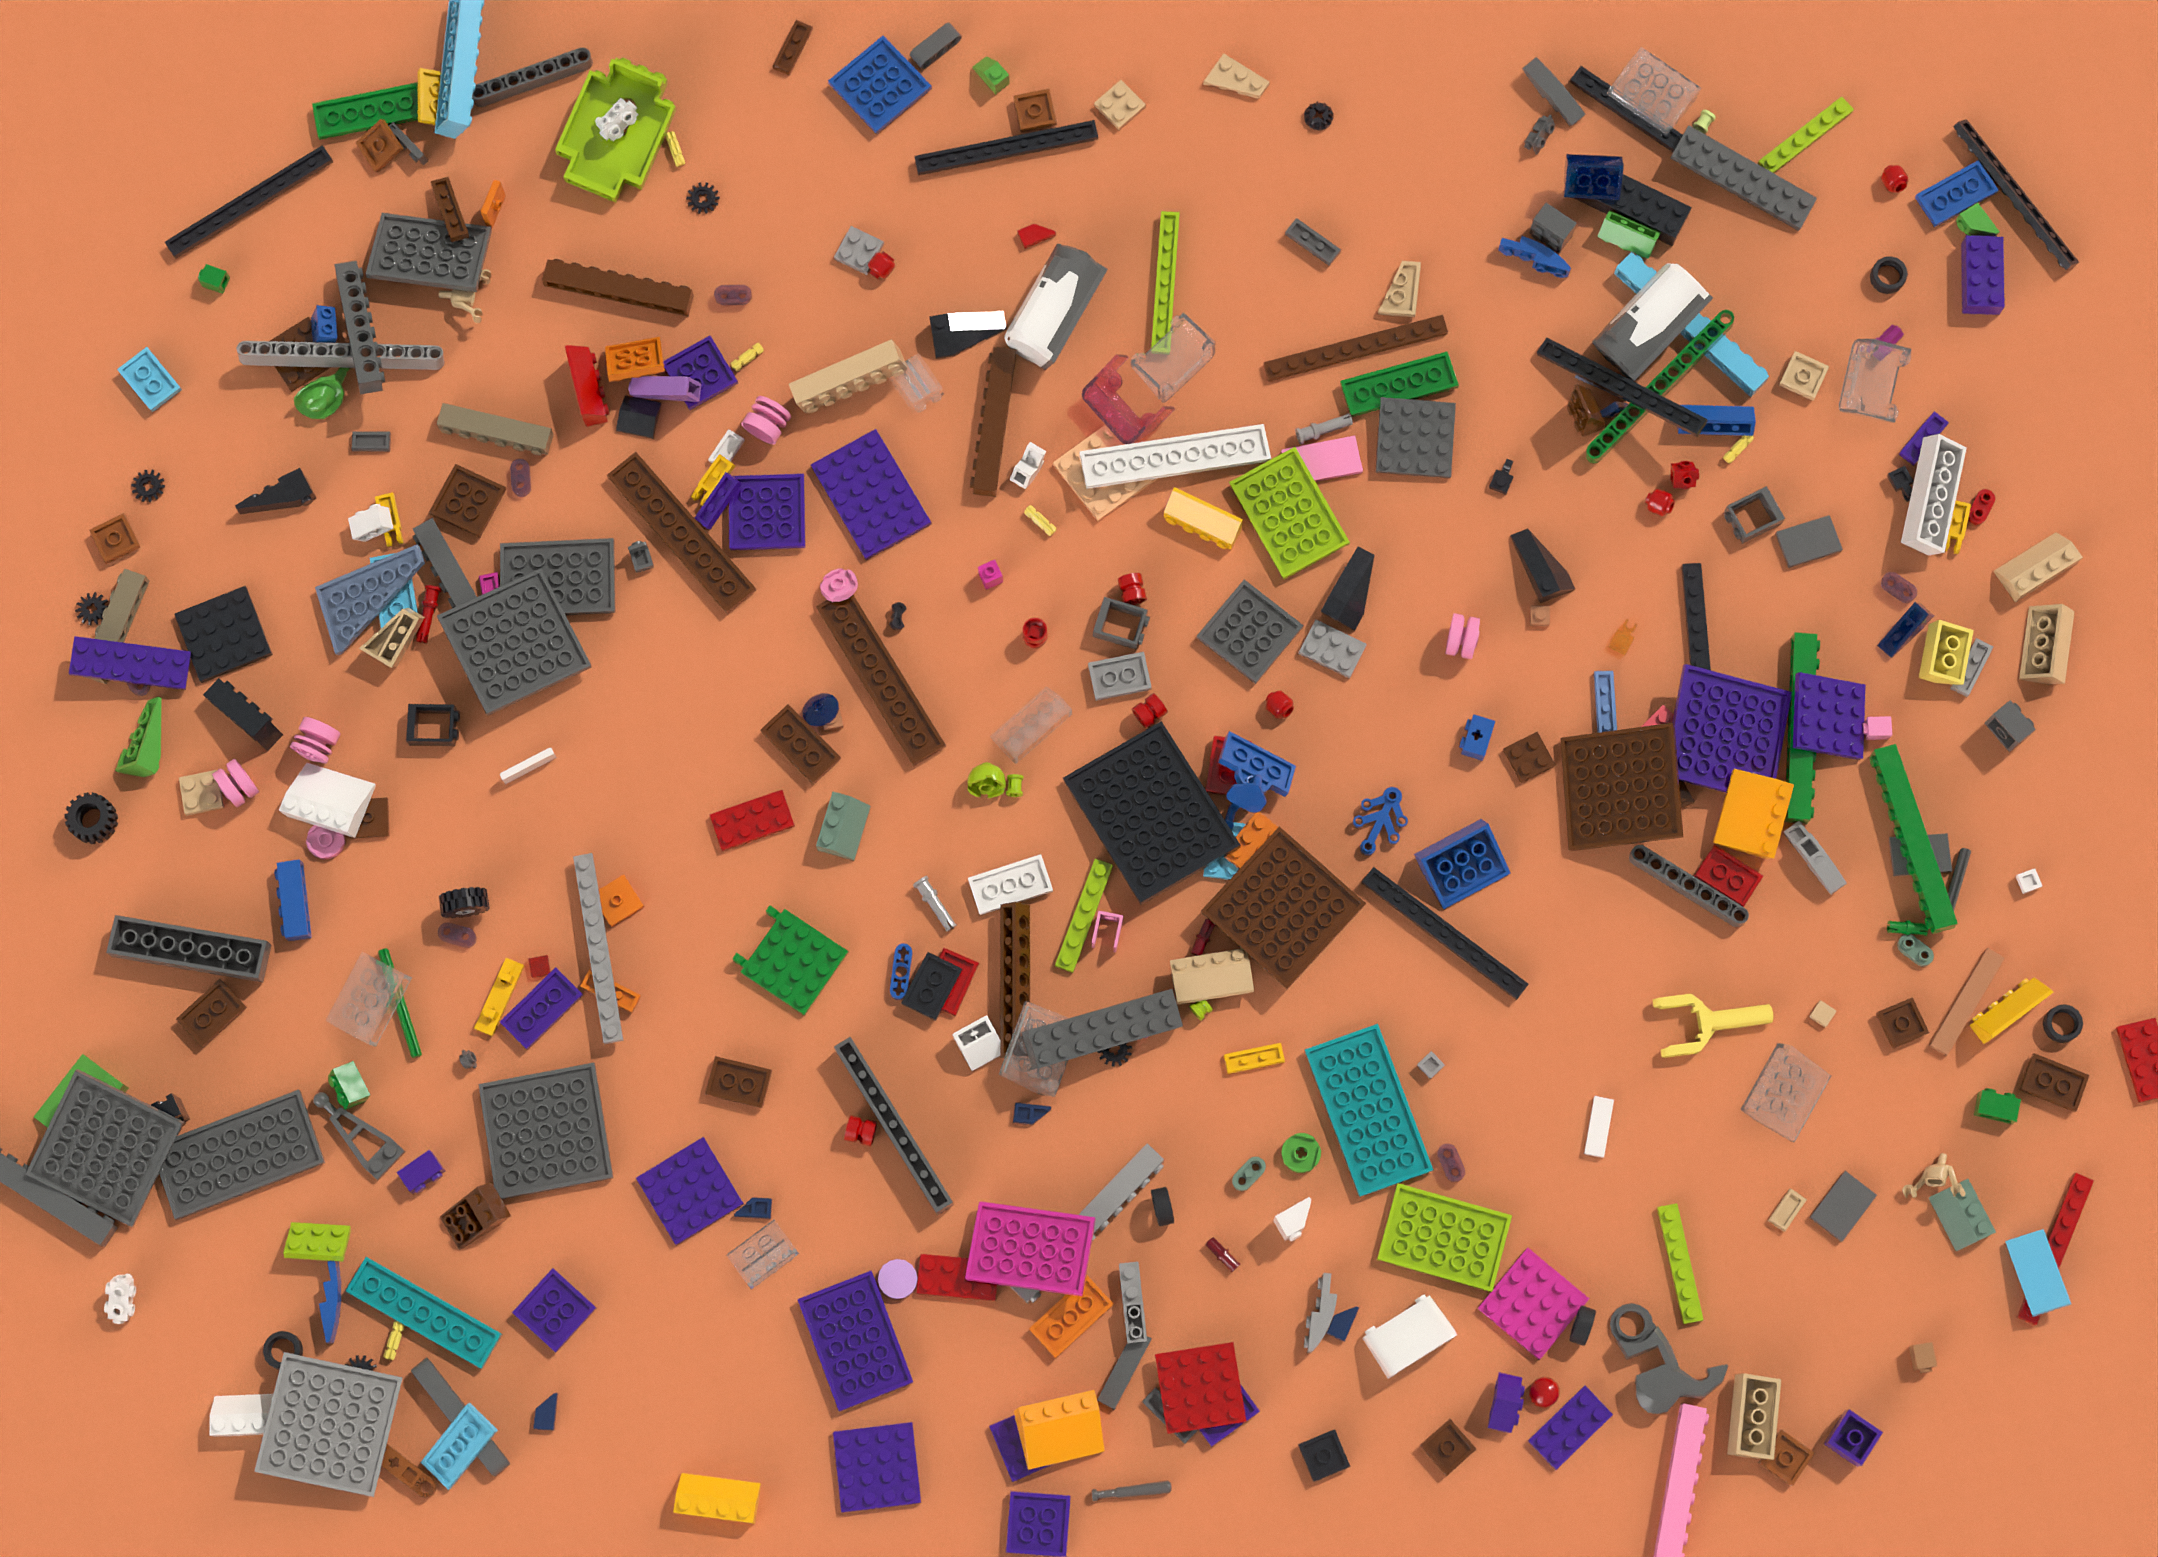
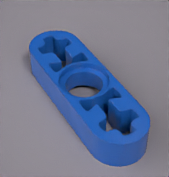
(908, 958)

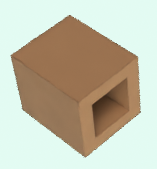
(1923, 1357)

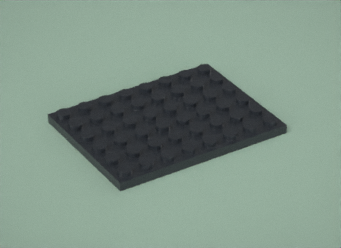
(1151, 812)

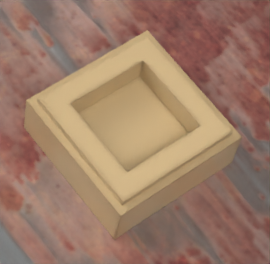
(1822, 1013)

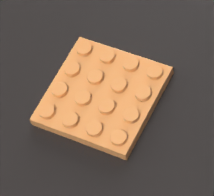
(1098, 500)

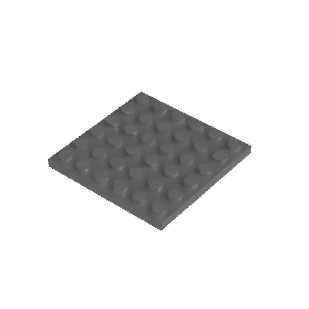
(514, 641)
(546, 1131)
(104, 1148)

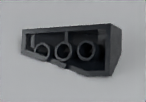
(962, 330)
(289, 492)
(1544, 571)
(1350, 593)

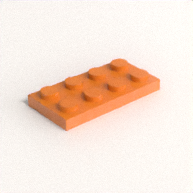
(1070, 1318)

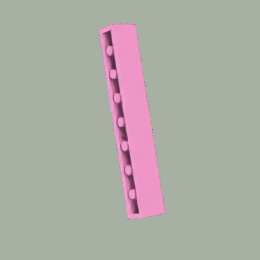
(1680, 1481)

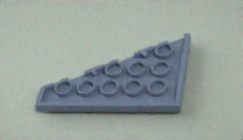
(359, 596)

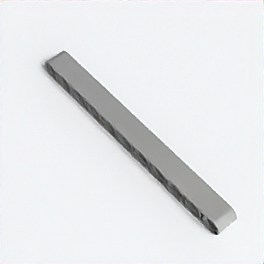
(332, 351)

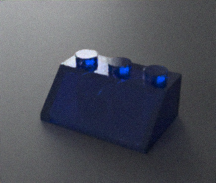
(1593, 176)

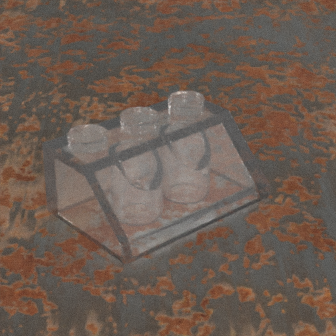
(762, 1254)

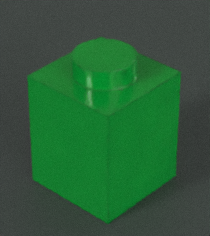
(213, 278)

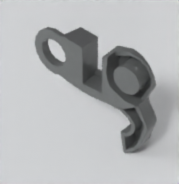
(1663, 1385)

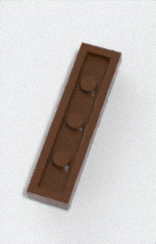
(449, 209)

